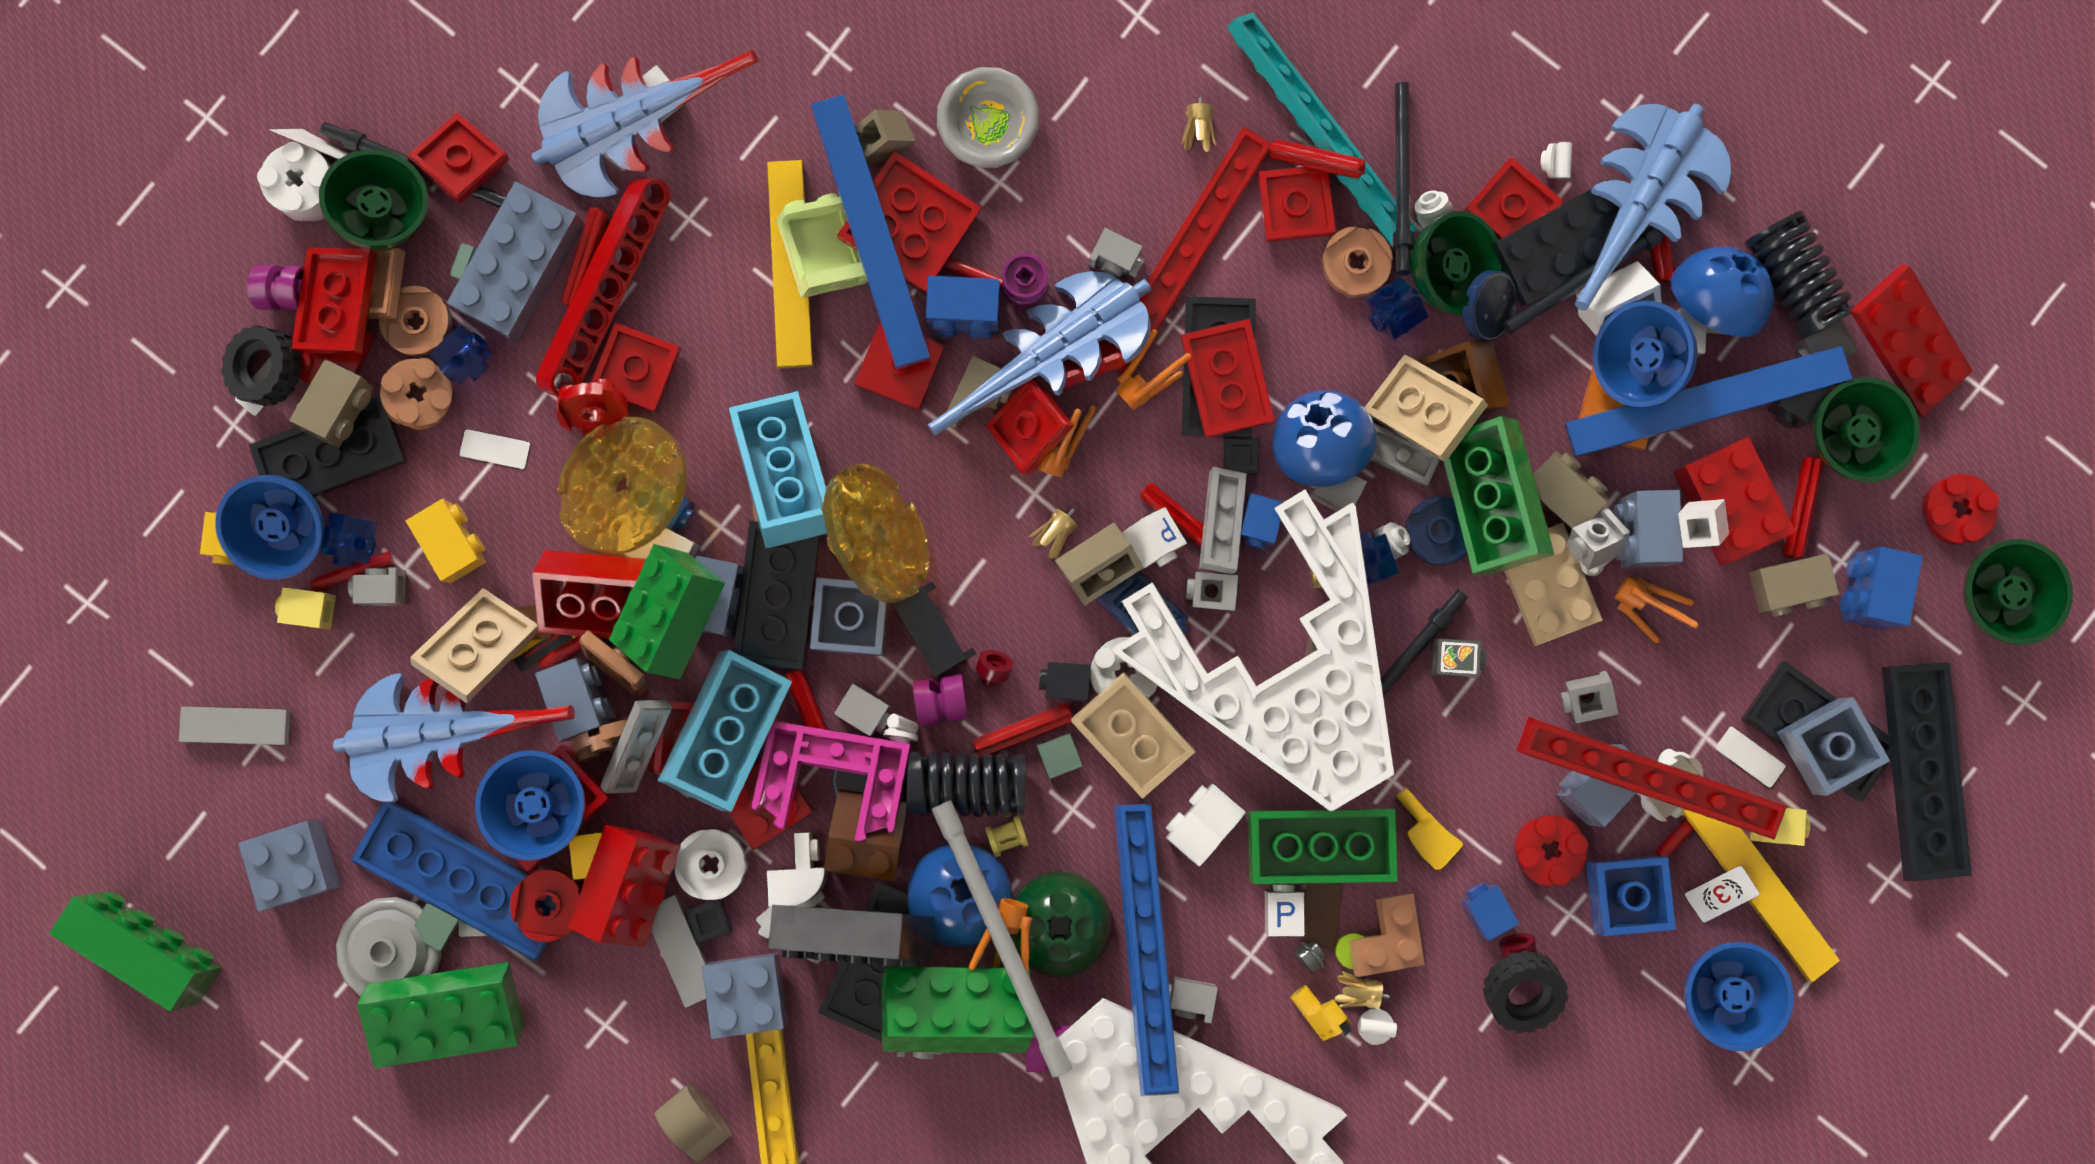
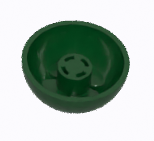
(371, 183)
(1450, 257)
(1882, 425)
(2035, 592)
(1063, 898)

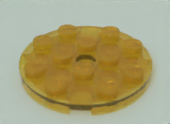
(633, 517)
(875, 533)

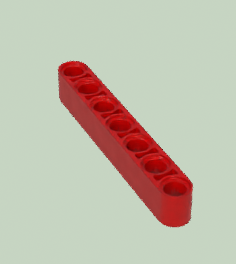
(617, 277)

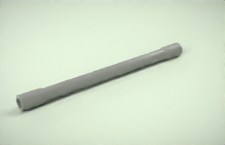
(1048, 1042)

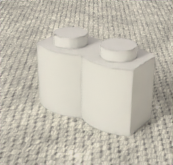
(1204, 824)

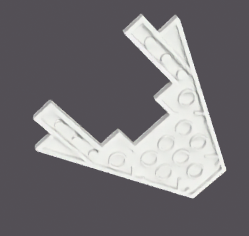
(1319, 717)
(1123, 1127)

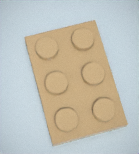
(1425, 407)
(1553, 592)
(474, 645)
(1133, 735)

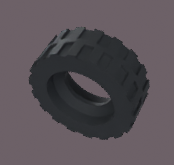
(239, 362)
(1535, 1013)

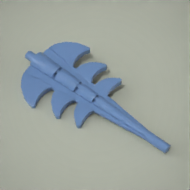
(1674, 148)
(1103, 311)

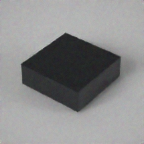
(1241, 455)
(709, 921)

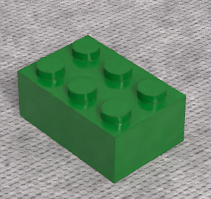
(666, 611)

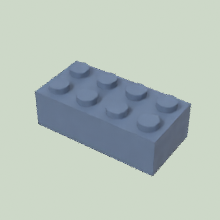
(516, 262)

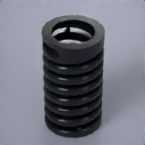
(1799, 281)
(968, 790)

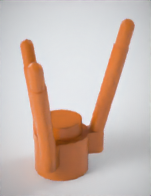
(1136, 390)
(1060, 457)
(1637, 592)
(1015, 918)

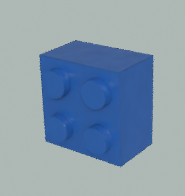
(963, 306)
(1880, 588)
(1630, 895)

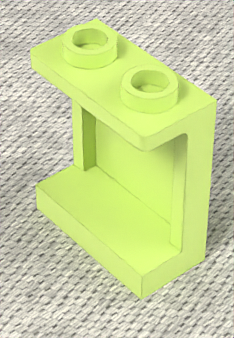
(814, 252)

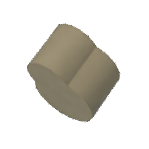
(693, 1123)

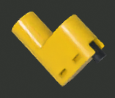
(1325, 1018)

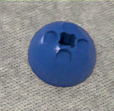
(1725, 290)
(1628, 352)
(1323, 438)
(258, 537)
(514, 793)
(955, 911)
(1752, 1010)

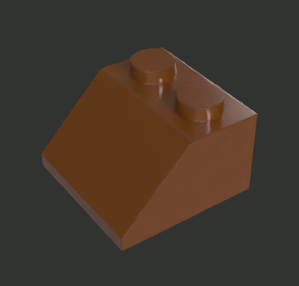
(1475, 369)
(873, 858)

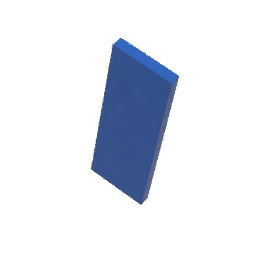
(447, 874)

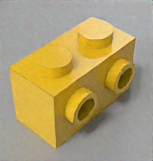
(447, 541)

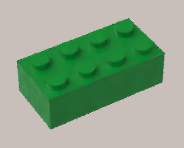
(1497, 498)
(1322, 846)
(136, 949)
(952, 1011)
(441, 1015)

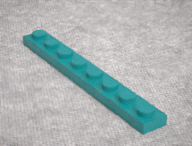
(1314, 118)

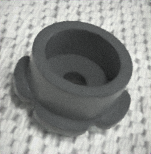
(1310, 956)

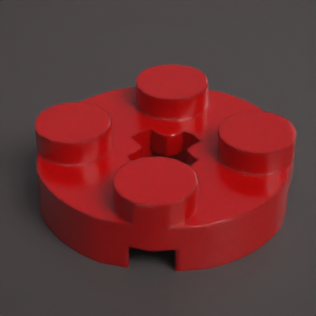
(577, 401)
(1980, 505)
(1570, 844)
(531, 917)

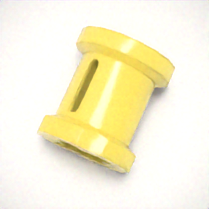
(1006, 836)

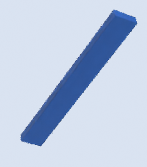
(870, 231)
(1709, 401)
(1146, 951)

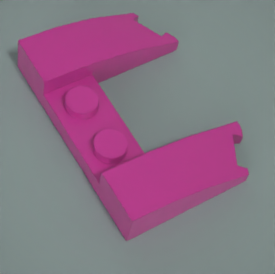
(793, 745)

